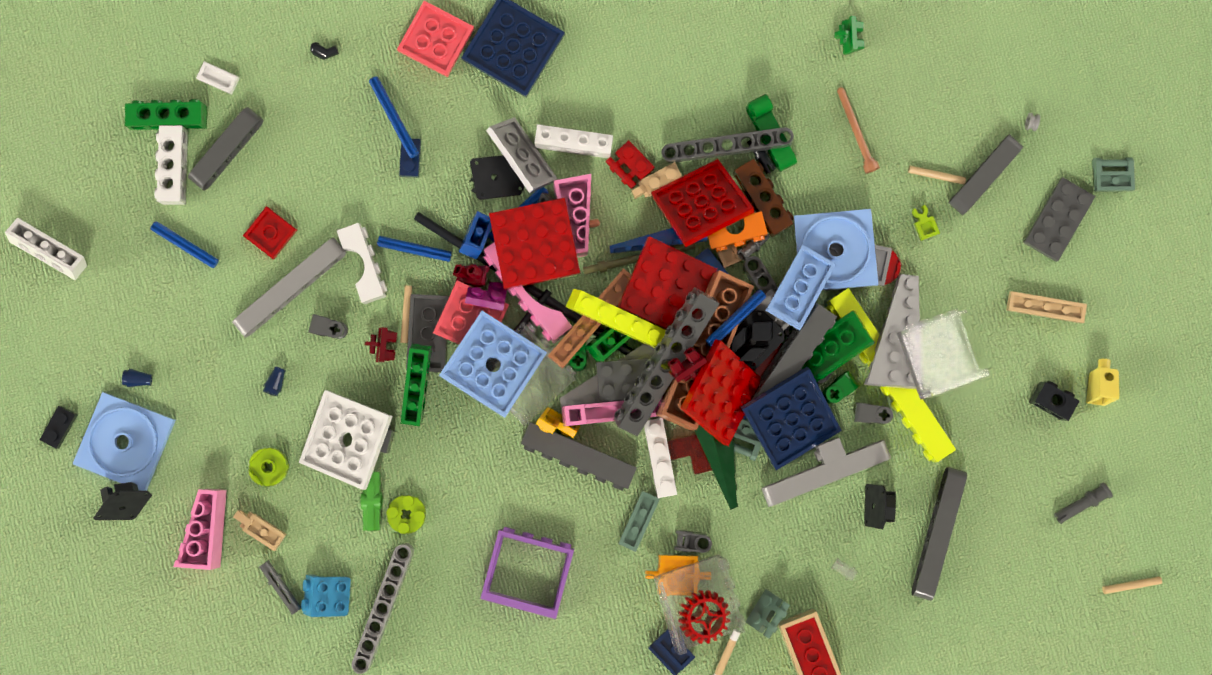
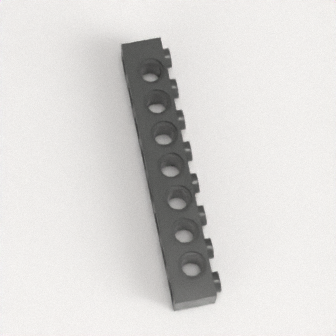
(656, 388)

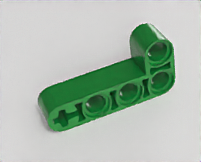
(761, 115)

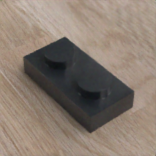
(58, 427)

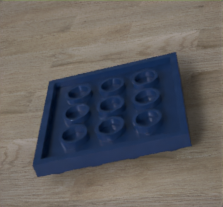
(513, 46)
(791, 418)

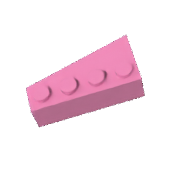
(577, 196)
(204, 532)

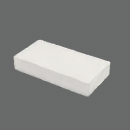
(217, 78)

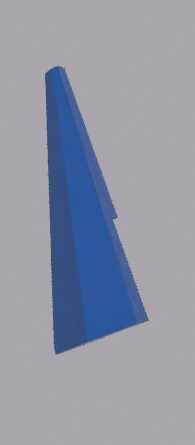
(666, 236)

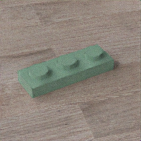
(639, 521)

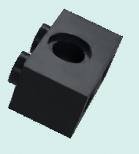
(1043, 399)

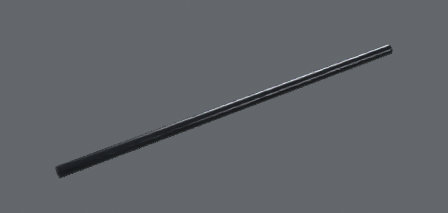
(531, 289)

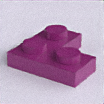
(492, 298)

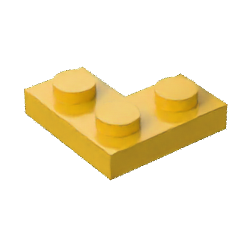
(552, 419)

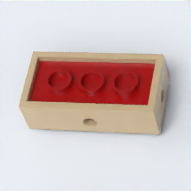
(808, 645)

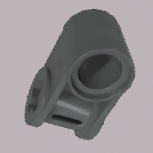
(325, 327)
(870, 413)
(690, 541)

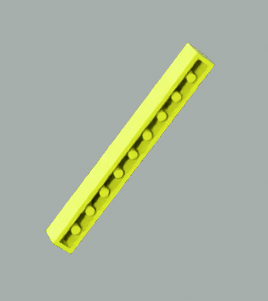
(905, 401)

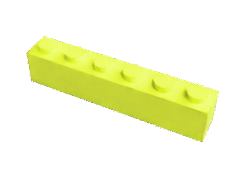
(615, 318)

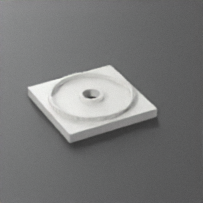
(325, 444)

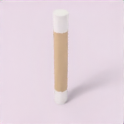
(727, 652)

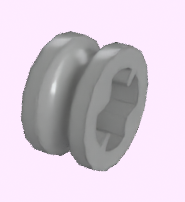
(1032, 122)

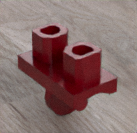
(471, 274)
(382, 353)
(688, 368)

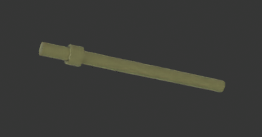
(602, 266)

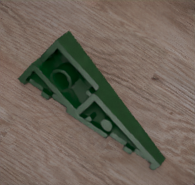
(722, 463)

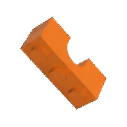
(753, 229)

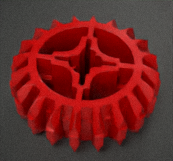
(708, 631)

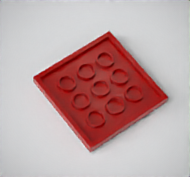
(702, 202)
(534, 243)
(662, 283)
(720, 392)

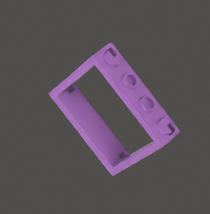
(520, 603)

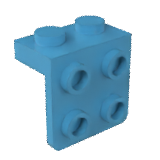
(326, 596)

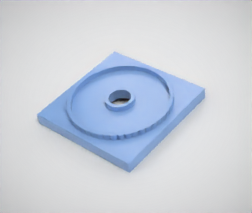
(854, 233)
(489, 340)
(146, 436)

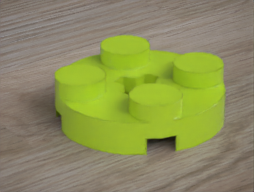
(268, 478)
(395, 513)

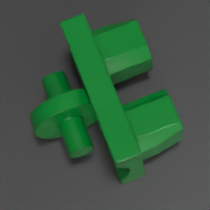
(848, 35)

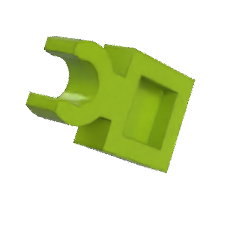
(926, 226)

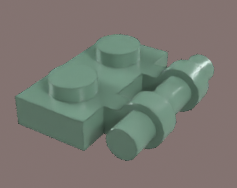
(764, 611)

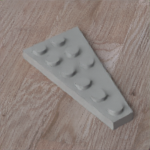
(889, 362)

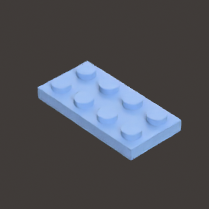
(800, 287)

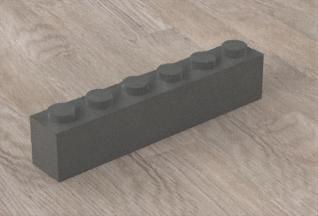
(797, 349)
(579, 456)

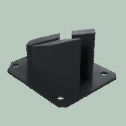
(505, 183)
(759, 329)
(123, 503)
(884, 506)

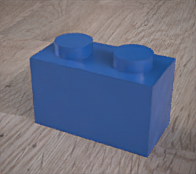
(476, 235)

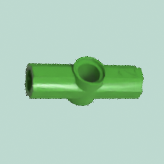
(372, 504)

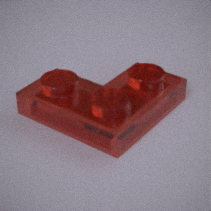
(690, 447)

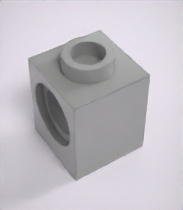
(829, 451)

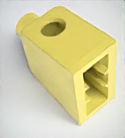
(1103, 384)

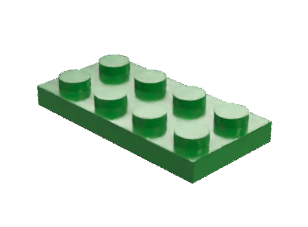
(840, 345)

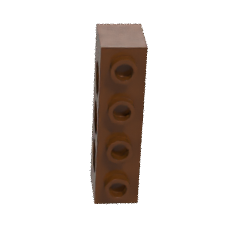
(754, 169)

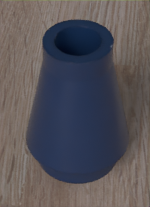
(136, 378)
(274, 382)

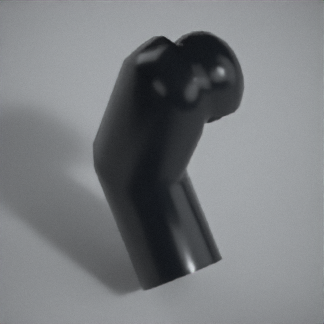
(323, 53)

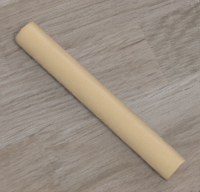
(937, 175)
(405, 316)
(1132, 585)

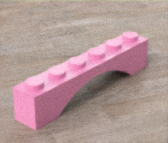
(551, 321)
(594, 413)

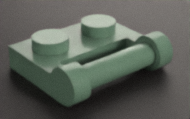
(1113, 180)
(747, 434)

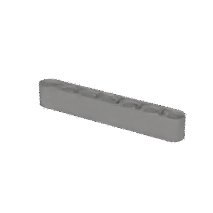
(289, 287)
(826, 473)
(378, 616)

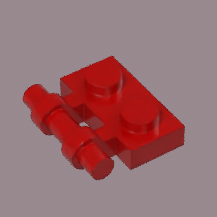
(634, 160)

